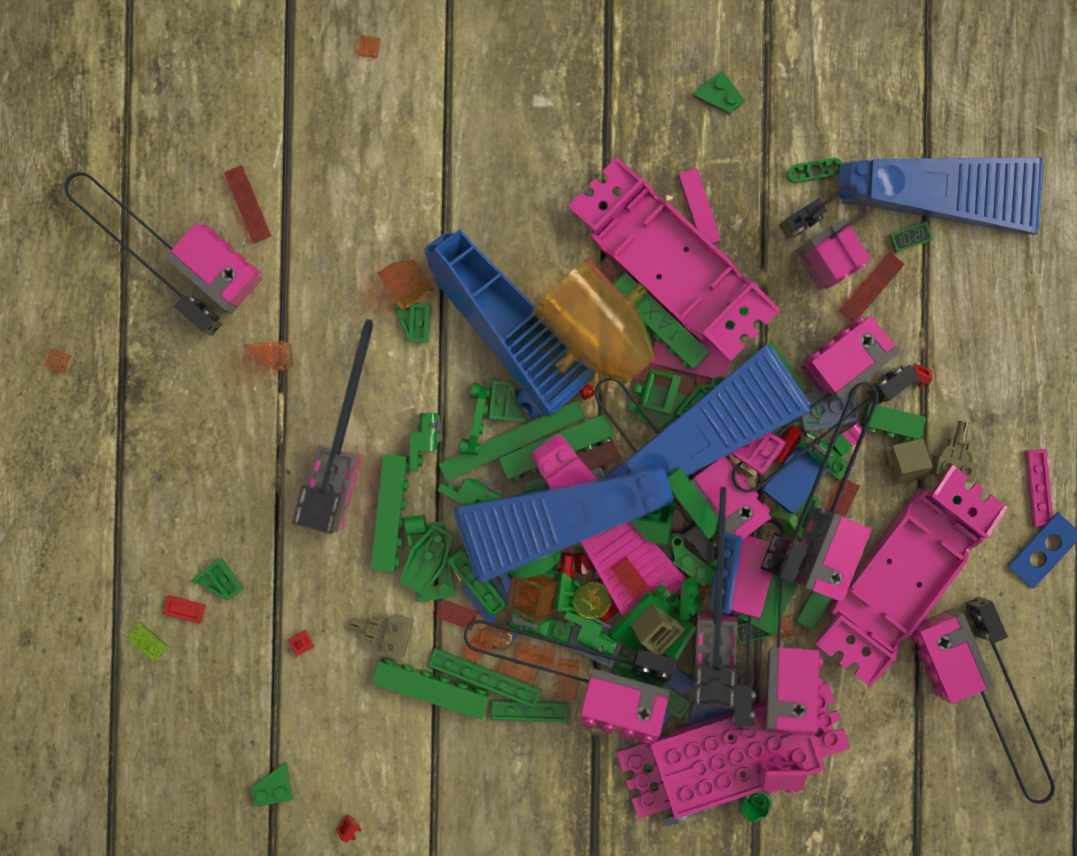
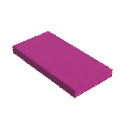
(712, 366)
(751, 581)

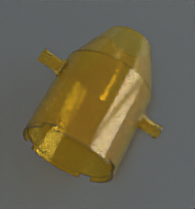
(597, 324)

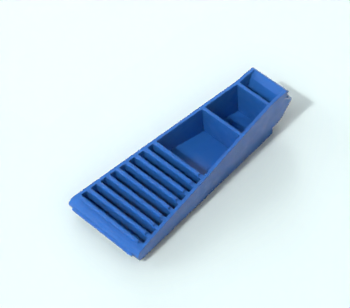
(963, 190)
(505, 321)
(732, 414)
(537, 523)

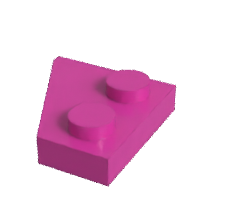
(760, 452)

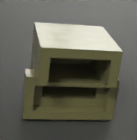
(909, 461)
(657, 629)

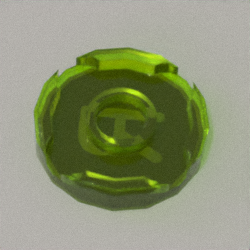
(591, 600)

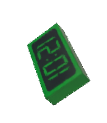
(911, 237)
(756, 633)

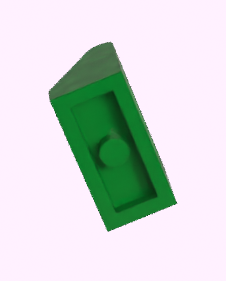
(670, 395)

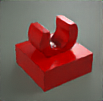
(925, 375)
(582, 563)
(301, 643)
(347, 829)

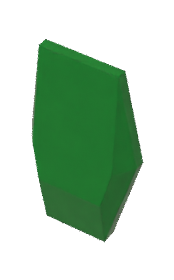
(427, 559)

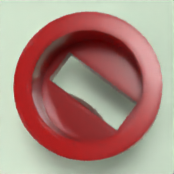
(587, 391)

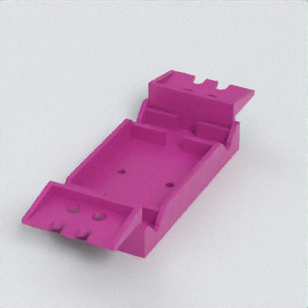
(648, 240)
(925, 545)
(703, 767)

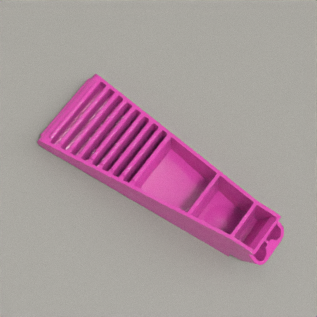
(562, 467)

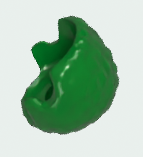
(755, 806)

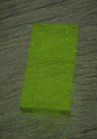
(147, 641)

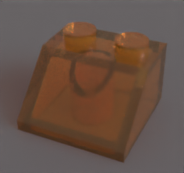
(405, 282)
(273, 354)
(532, 597)

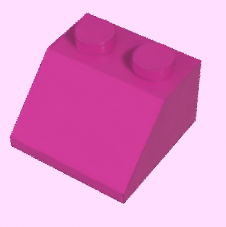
(782, 776)

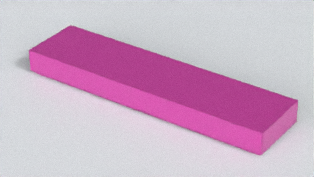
(699, 204)
(1039, 487)

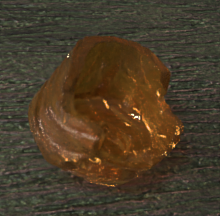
(496, 638)

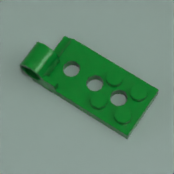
(415, 529)

